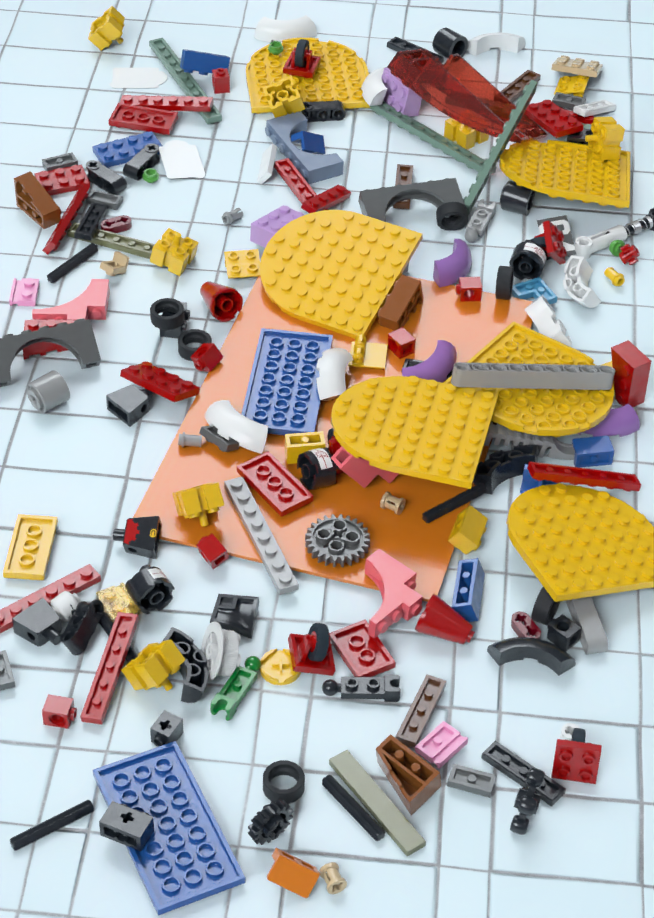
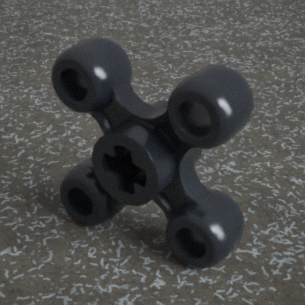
(527, 801)

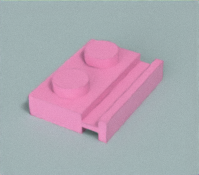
(24, 292)
(441, 744)

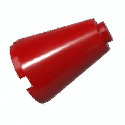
(221, 300)
(444, 622)

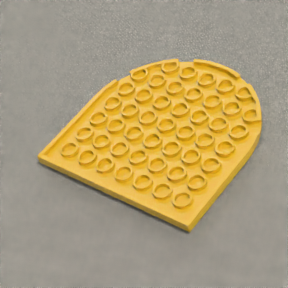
(336, 78)
(568, 172)
(336, 268)
(542, 410)
(415, 427)
(582, 541)

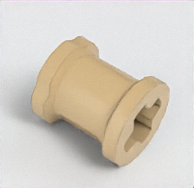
(386, 503)
(333, 879)

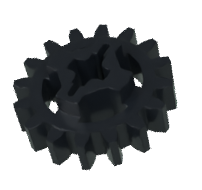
(270, 822)

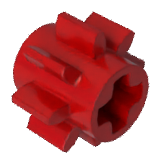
(629, 254)

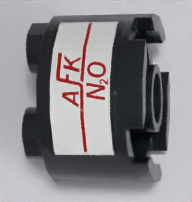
(528, 260)
(317, 468)
(150, 589)

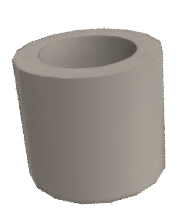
(48, 391)

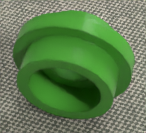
(275, 47)
(150, 175)
(615, 247)

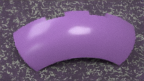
(454, 266)
(437, 365)
(619, 422)

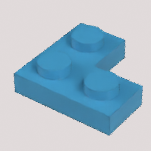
(535, 289)

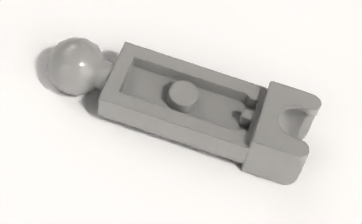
(479, 220)

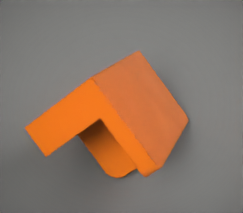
(293, 873)

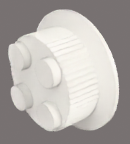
(221, 650)

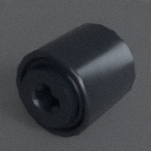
(449, 42)
(516, 198)

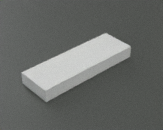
(594, 108)
(267, 164)

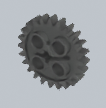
(337, 540)

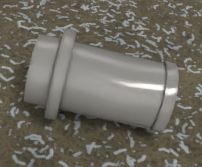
(229, 217)
(189, 440)

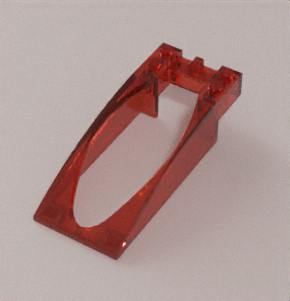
(461, 93)

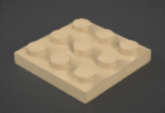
(577, 66)

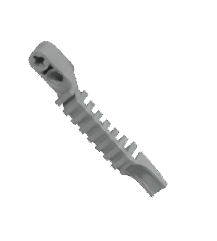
(557, 448)

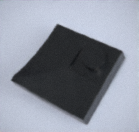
(236, 613)

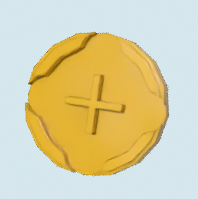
(277, 667)

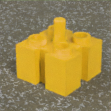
(107, 28)
(284, 97)
(462, 134)
(605, 138)
(174, 251)
(199, 501)
(154, 665)

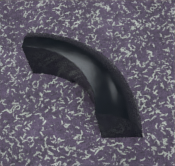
(504, 465)
(526, 647)
(193, 669)

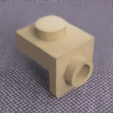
(117, 265)

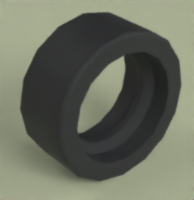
(452, 208)
(504, 282)
(168, 322)
(191, 336)
(544, 608)
(279, 768)

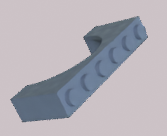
(311, 166)

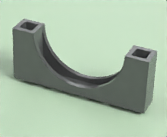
(378, 201)
(75, 337)

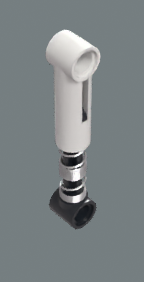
(587, 245)

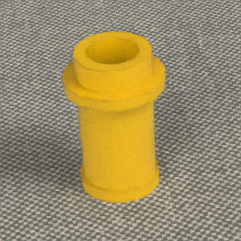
(616, 278)

